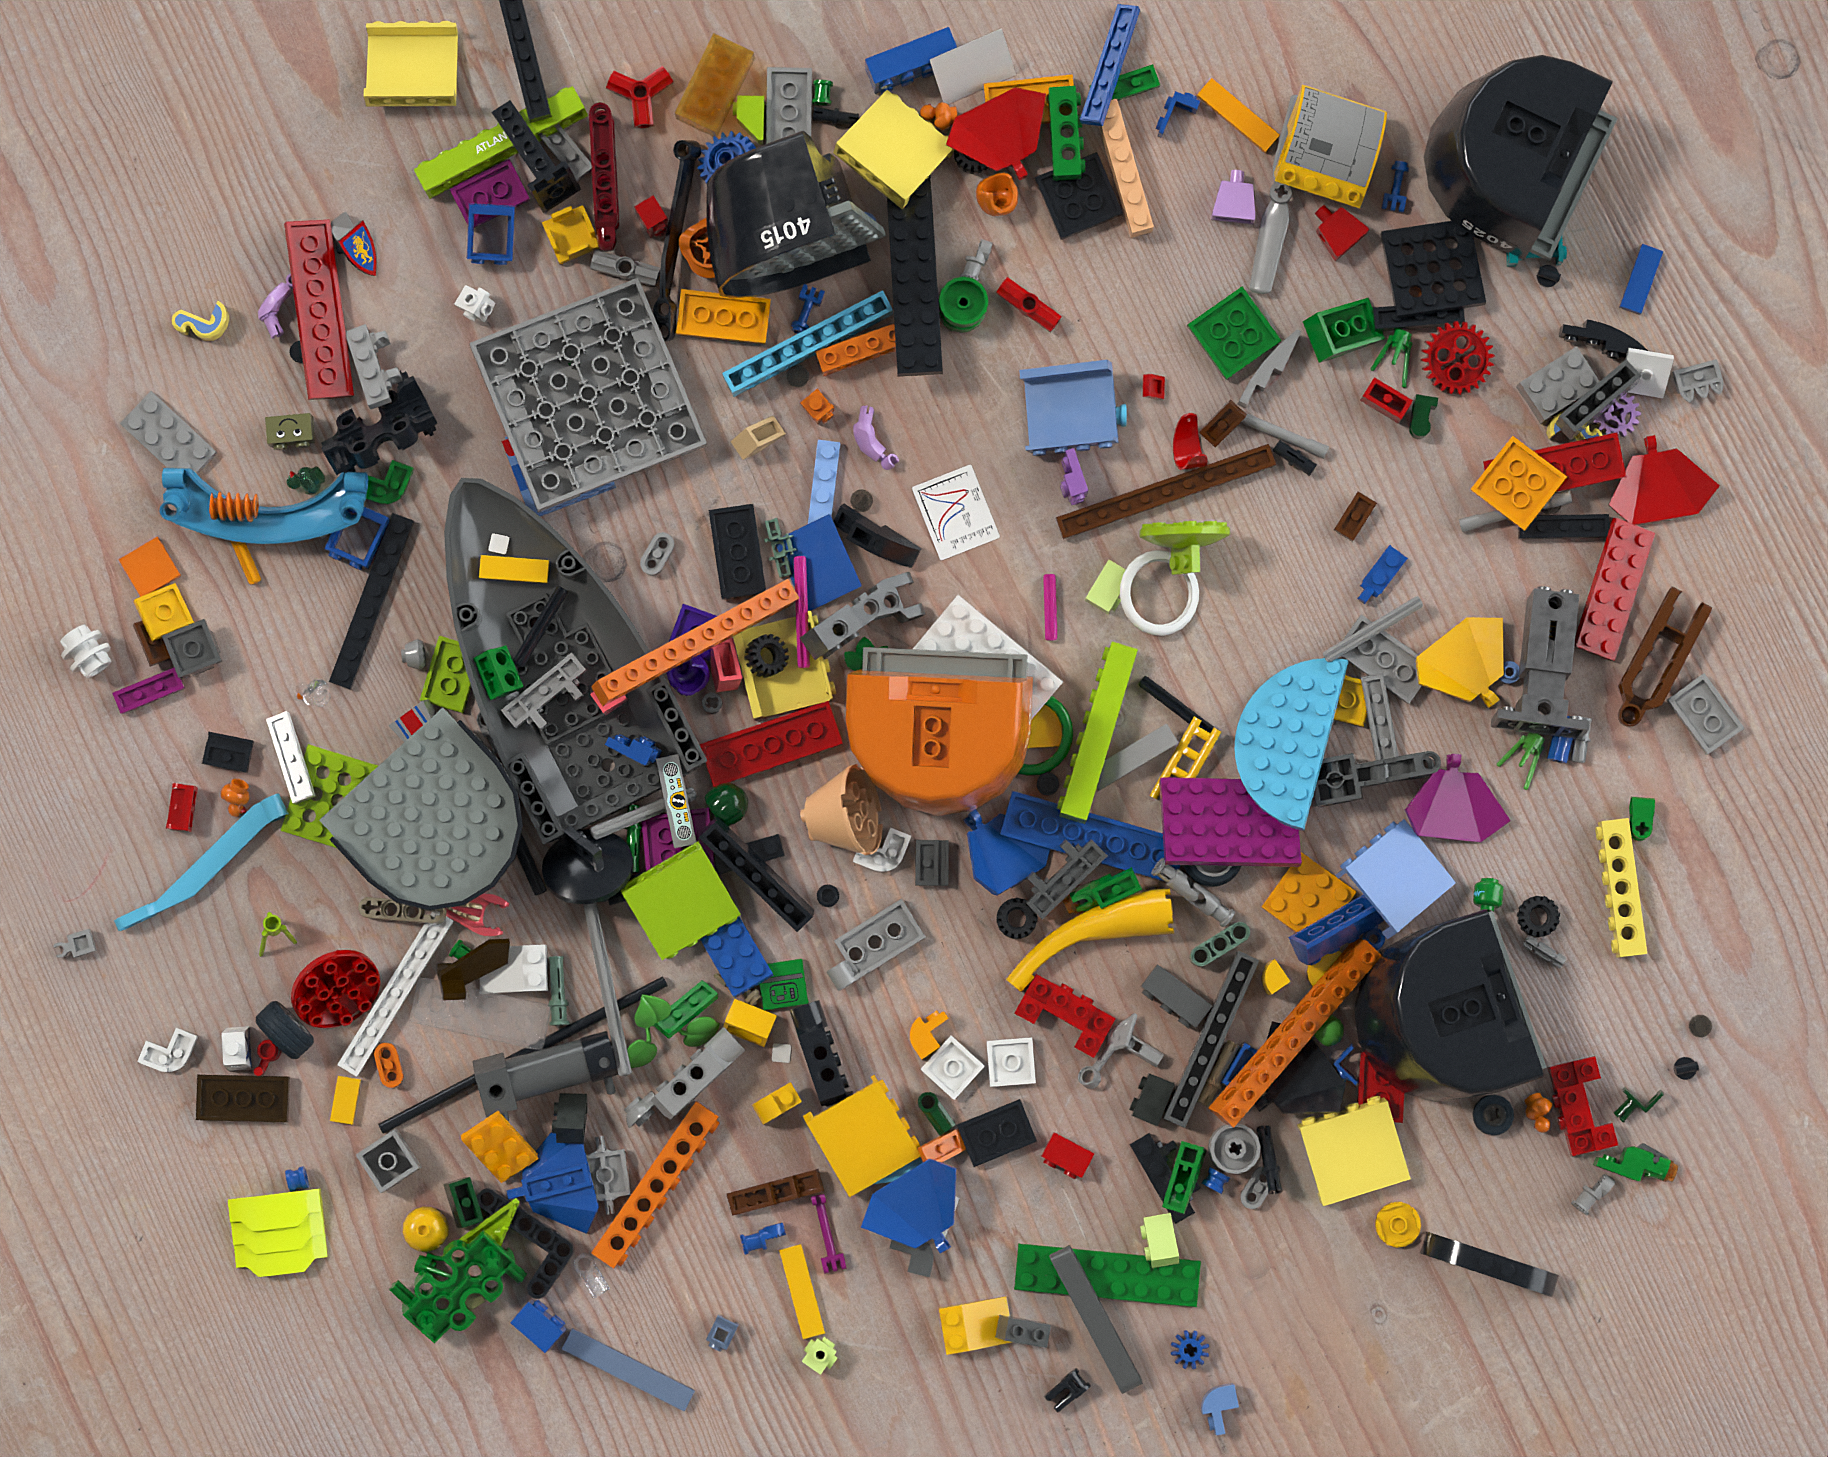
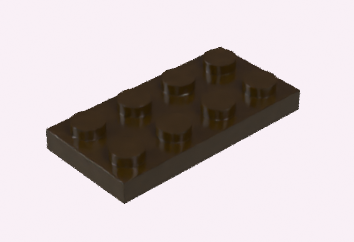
(242, 1098)

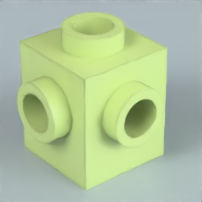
(816, 1363)

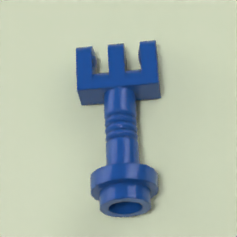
(1399, 168)
(809, 300)

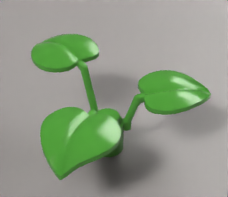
(652, 1011)

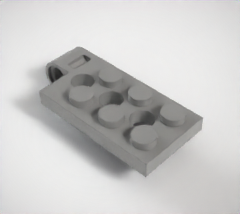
(849, 970)

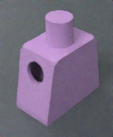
(1235, 200)

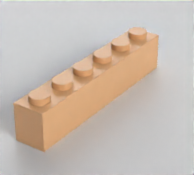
(1125, 172)

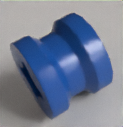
(297, 1179)
(1215, 1180)

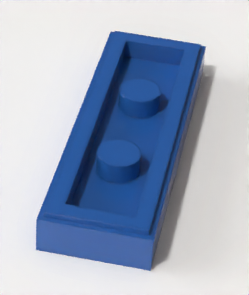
(1641, 279)

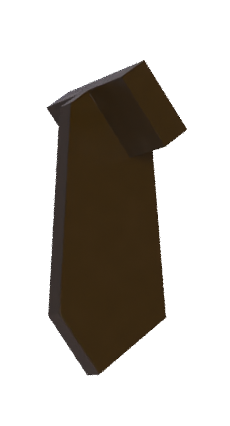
(472, 966)

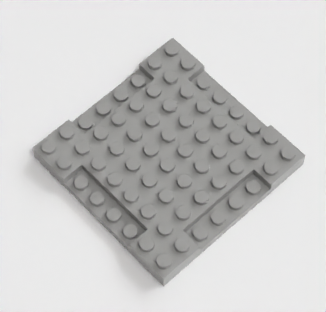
(604, 413)

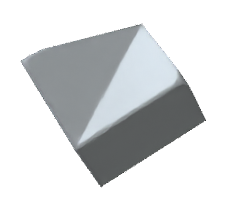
(341, 226)

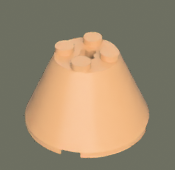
(845, 812)

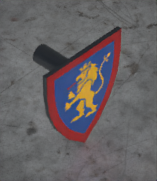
(359, 249)

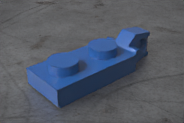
(1381, 573)

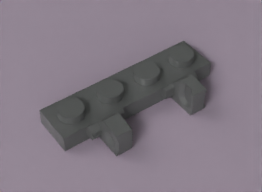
(1053, 890)

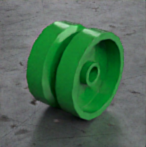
(959, 317)

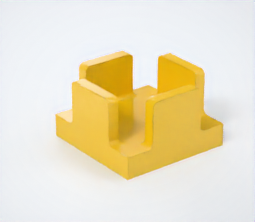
(570, 233)

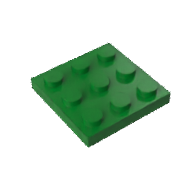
(1234, 333)

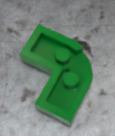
(392, 487)

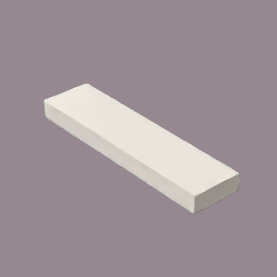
(290, 757)

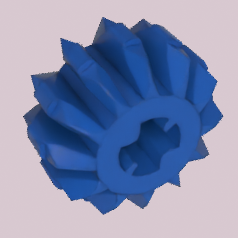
(1194, 1343)

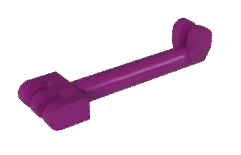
(832, 1257)

